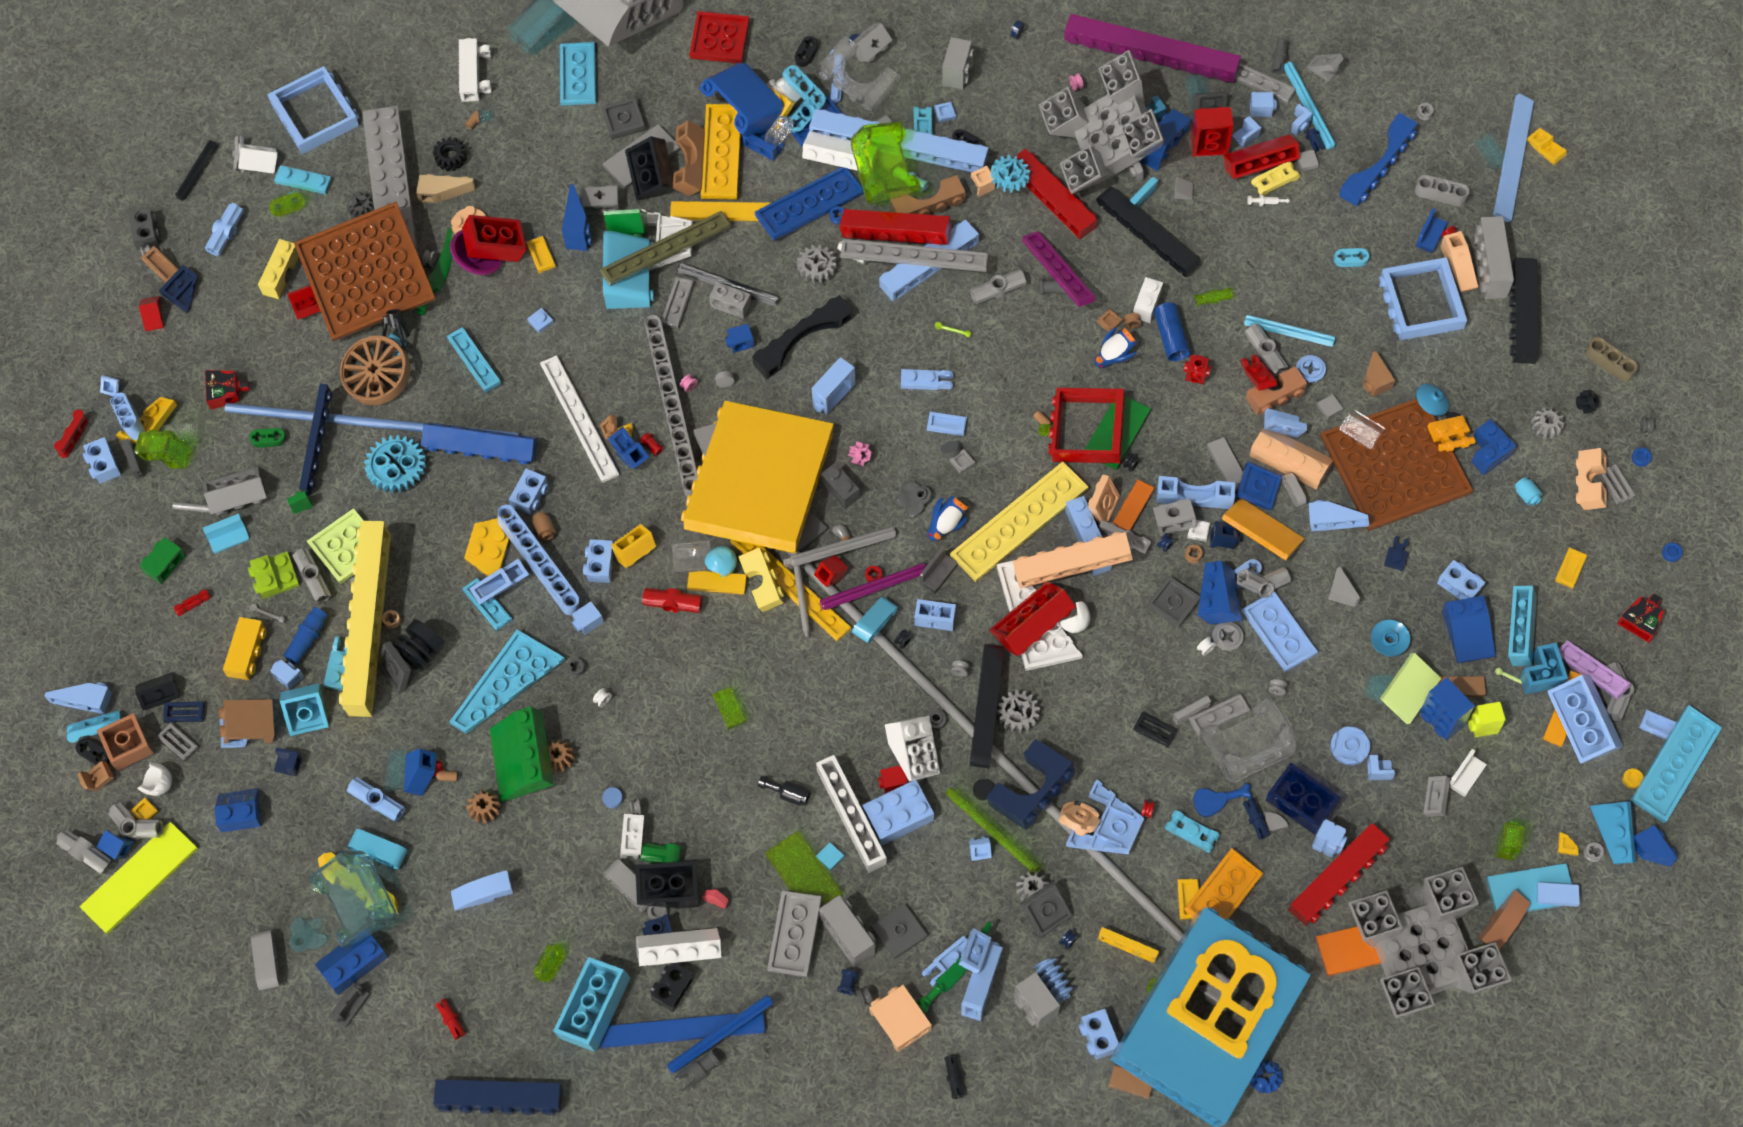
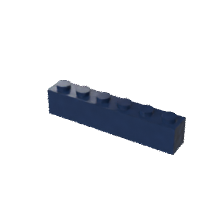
(498, 1096)

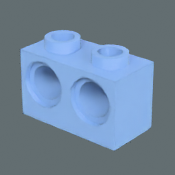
(103, 459)
(524, 491)
(602, 561)
(1457, 586)
(1104, 1033)

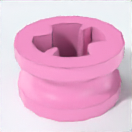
(1076, 82)
(688, 383)

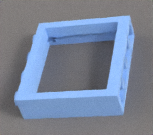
(301, 85)
(1407, 332)

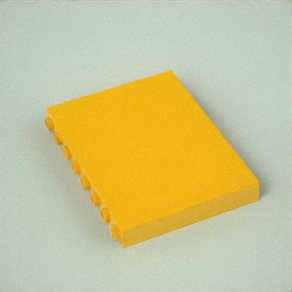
(758, 476)

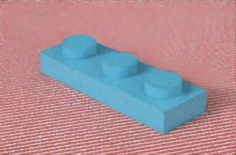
(303, 179)

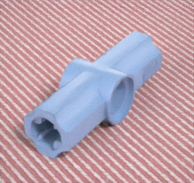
(224, 229)
(367, 793)

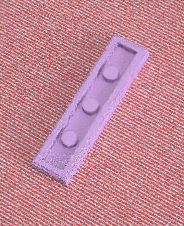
(1587, 665)

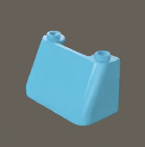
(634, 290)

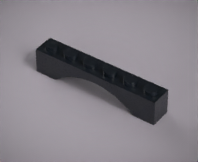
(832, 315)

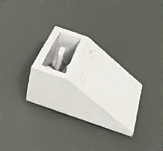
(914, 747)

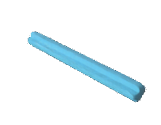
(1290, 330)

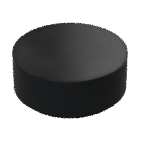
(982, 789)

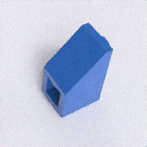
(419, 771)
(1652, 847)

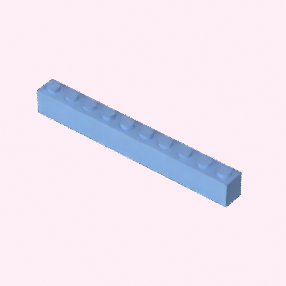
(915, 145)

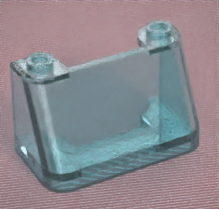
(355, 896)

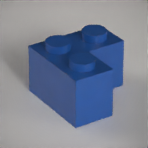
(1494, 446)

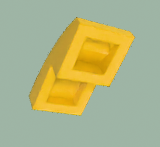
(1546, 147)

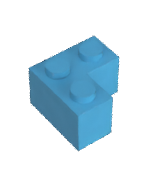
(1548, 670)

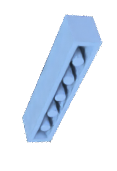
(906, 276)

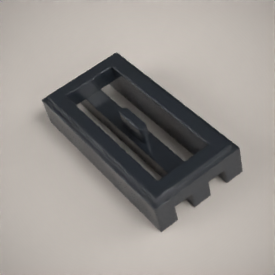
(1166, 743)

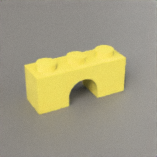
(273, 278)
(768, 594)

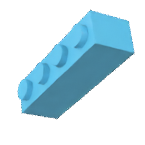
(1522, 626)

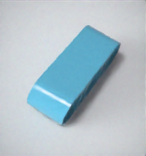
(874, 619)
(378, 848)

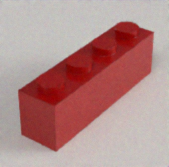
(1261, 156)

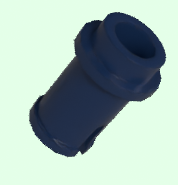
(1313, 136)

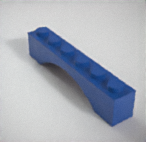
(1359, 184)

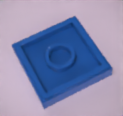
(1258, 486)

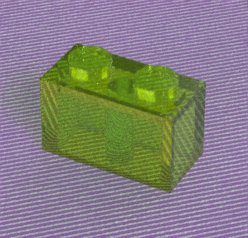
(1509, 841)

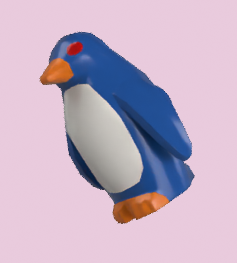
(1115, 348)
(946, 517)

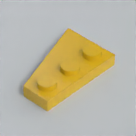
(153, 417)

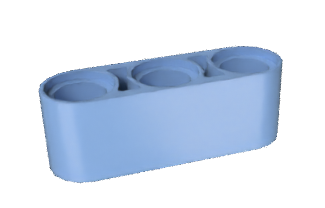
(127, 415)

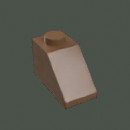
(1377, 377)

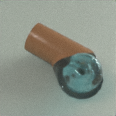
(477, 117)

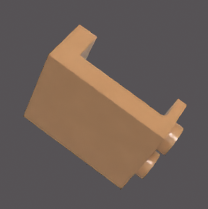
(247, 720)

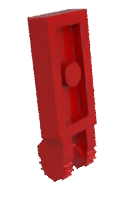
(1258, 373)

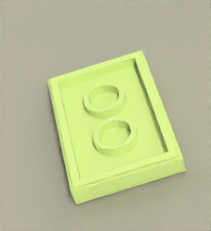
(1410, 688)

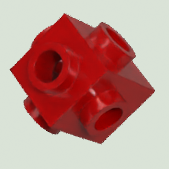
(1197, 369)

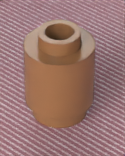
(543, 526)

